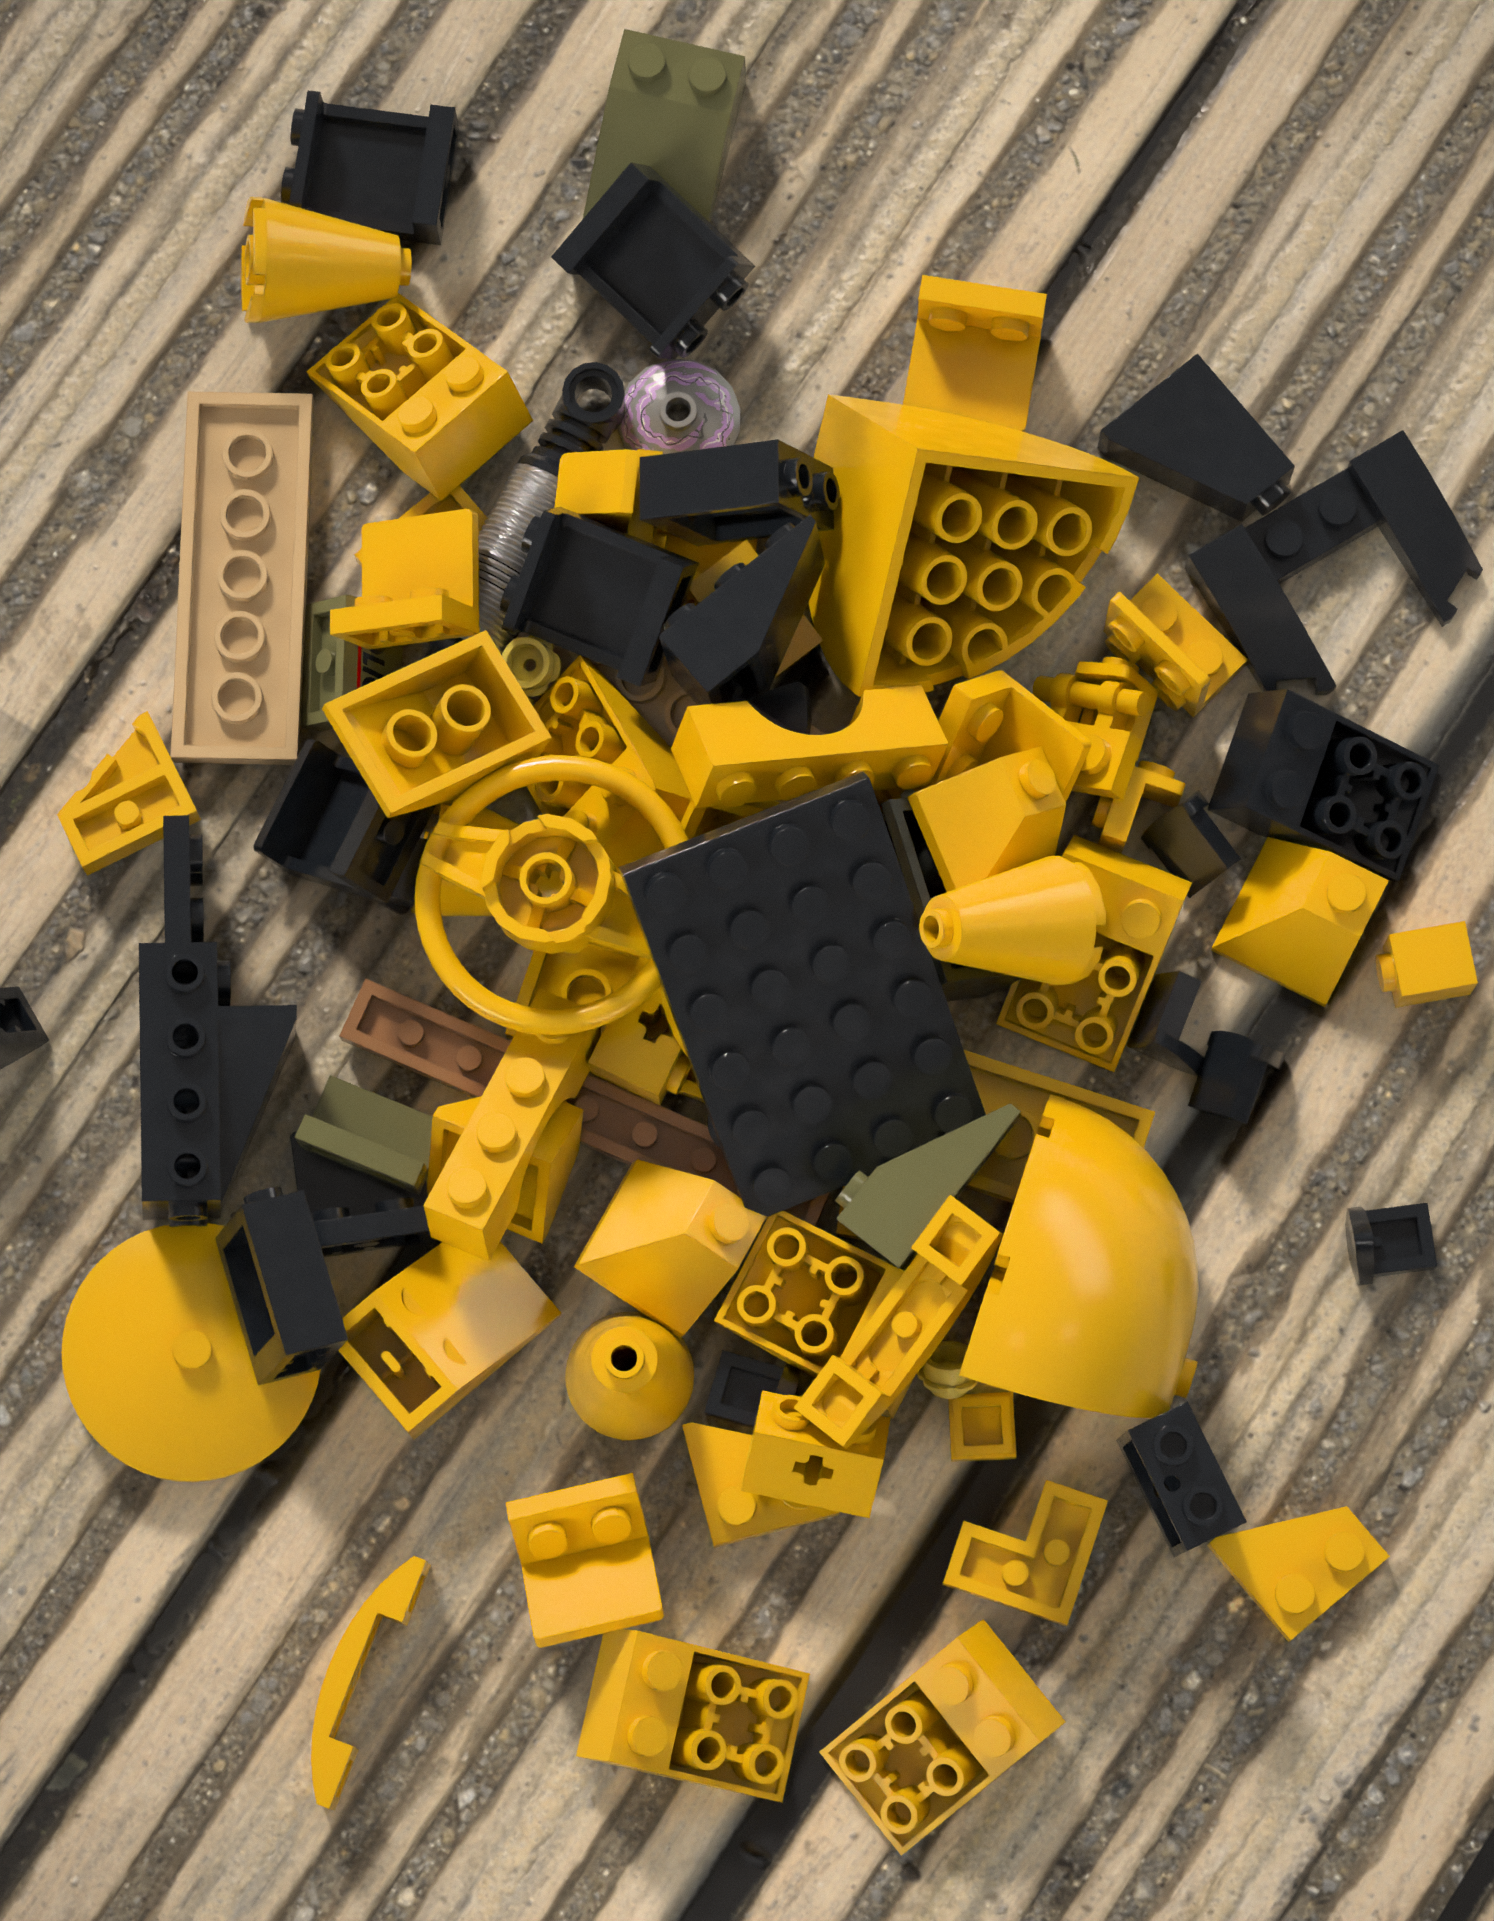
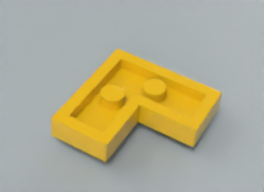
(1037, 1573)

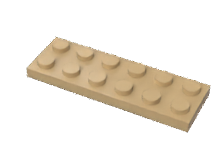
(242, 578)

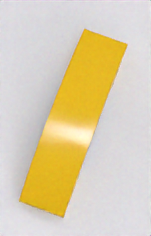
(906, 1325)
(393, 1600)

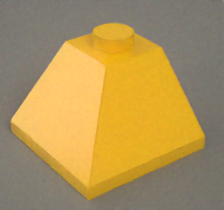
(991, 817)
(1299, 917)
(546, 1171)
(669, 1243)

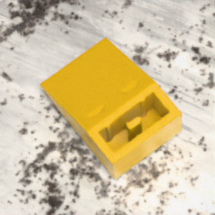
(422, 395)
(598, 723)
(1100, 1010)
(806, 1295)
(443, 1330)
(693, 1714)
(942, 1736)

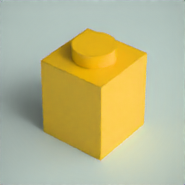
(1427, 964)

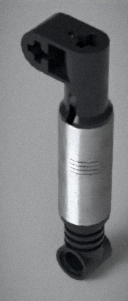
(533, 489)

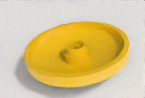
(165, 1364)

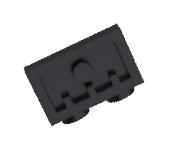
(355, 1209)

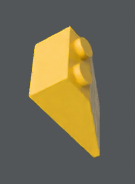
(437, 726)

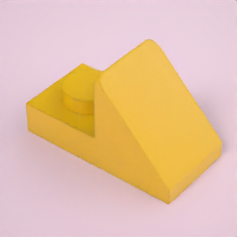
(599, 485)

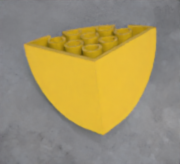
(951, 541)
(1090, 1276)

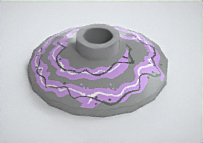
(711, 401)

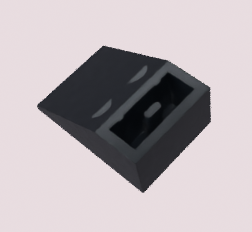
(746, 625)
(1322, 782)

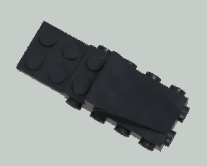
(201, 1060)

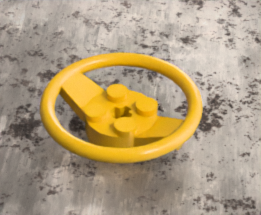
(504, 871)

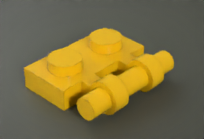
(1112, 749)

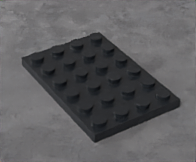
(804, 994)

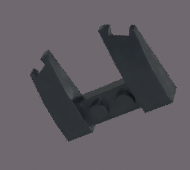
(1378, 489)

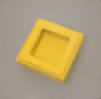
(982, 1427)

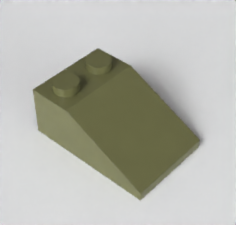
(670, 111)
(906, 1192)

